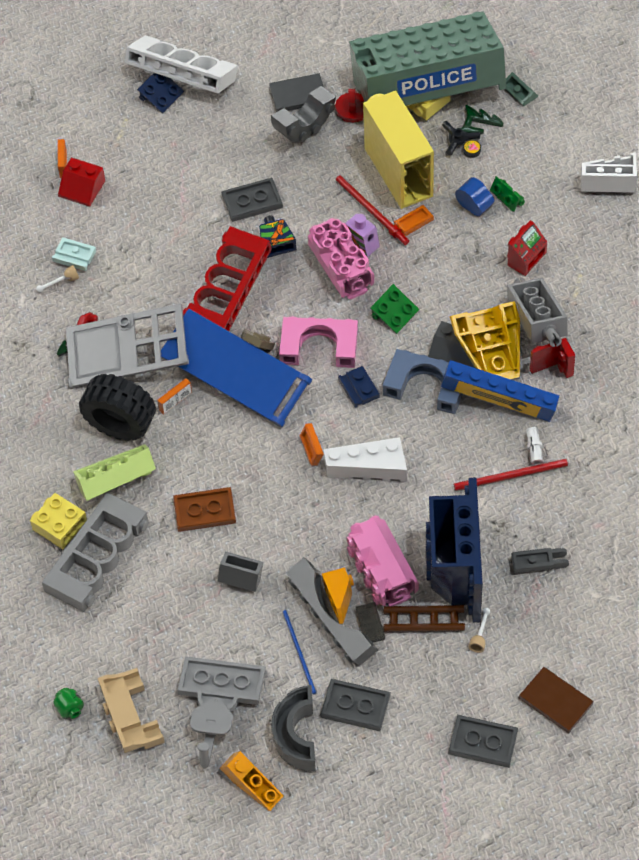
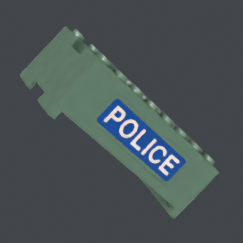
(430, 60)

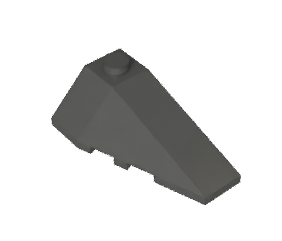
(447, 347)

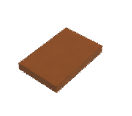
(204, 509)

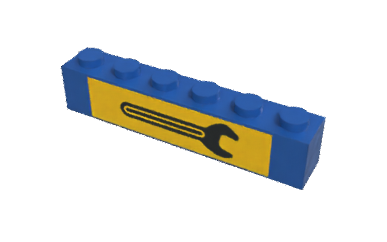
(500, 391)

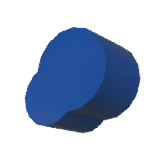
(474, 196)

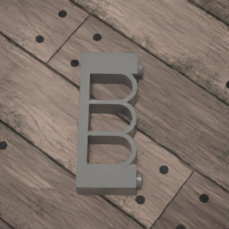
(80, 593)

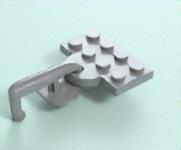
(218, 690)

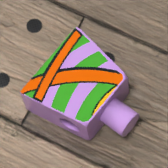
(363, 234)

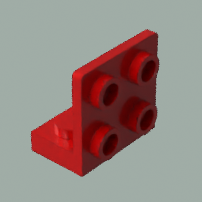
(548, 356)

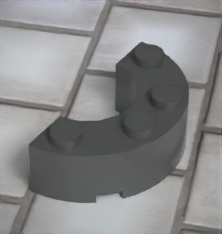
(308, 119)
(284, 719)

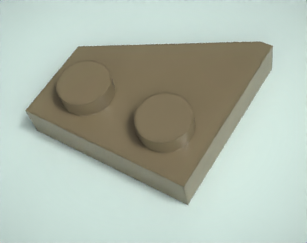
(259, 340)

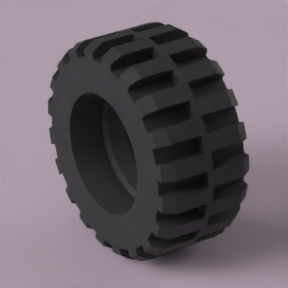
(117, 407)

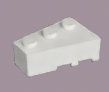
(610, 175)

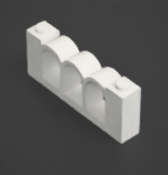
(181, 64)

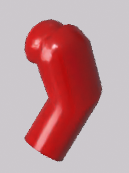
(87, 318)

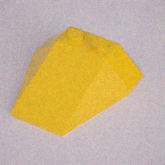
(491, 338)

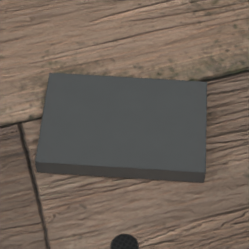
(294, 92)
(252, 199)
(355, 704)
(483, 741)

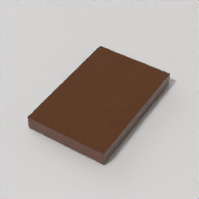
(556, 699)

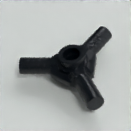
(457, 137)

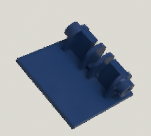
(160, 91)

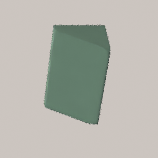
(519, 89)

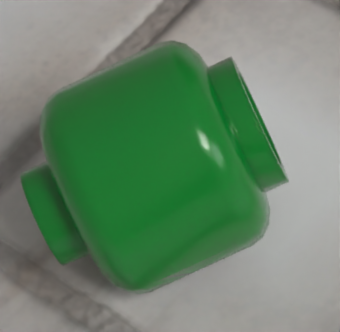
(68, 703)

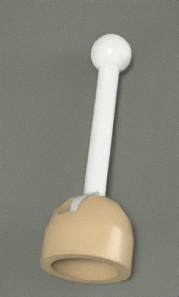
(69, 274)
(477, 642)

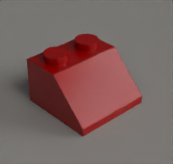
(81, 181)

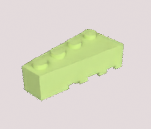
(114, 471)

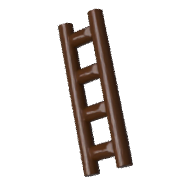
(433, 610)

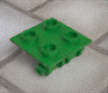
(394, 309)

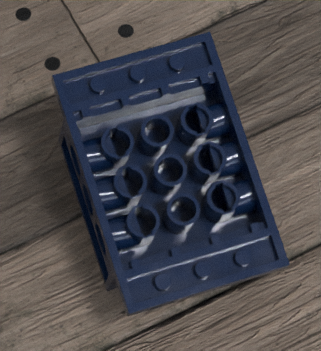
(455, 549)

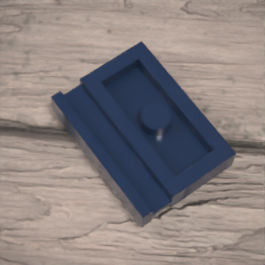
(359, 386)

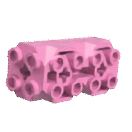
(341, 258)
(381, 561)

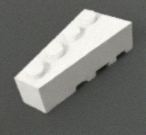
(367, 460)

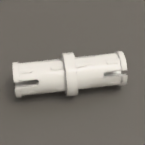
(534, 446)

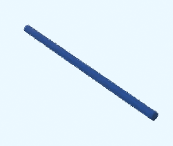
(299, 651)

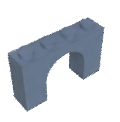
(406, 366)

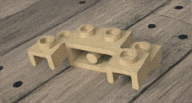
(125, 720)

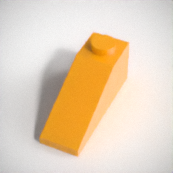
(339, 591)

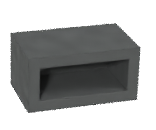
(240, 571)

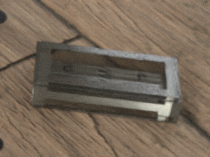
(370, 621)

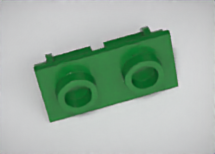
(504, 192)

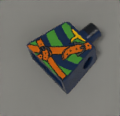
(279, 235)

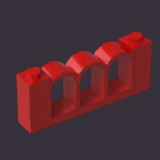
(234, 242)

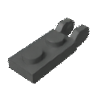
(539, 559)

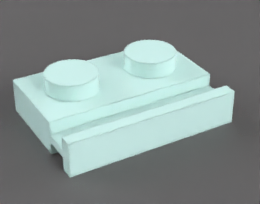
(74, 253)

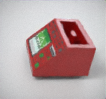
(526, 248)

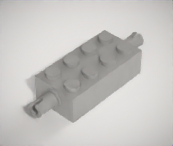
(538, 311)

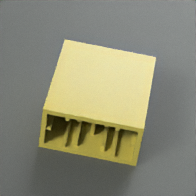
(398, 149)

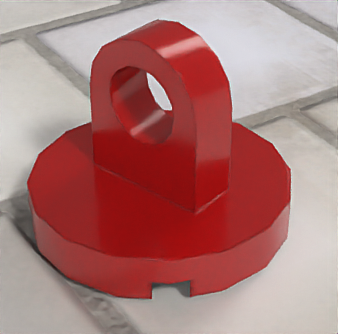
(350, 106)

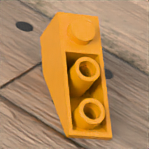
(251, 780)

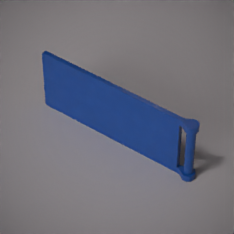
(237, 367)

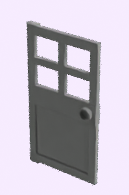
(112, 346)

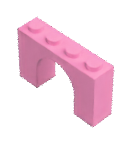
(298, 330)

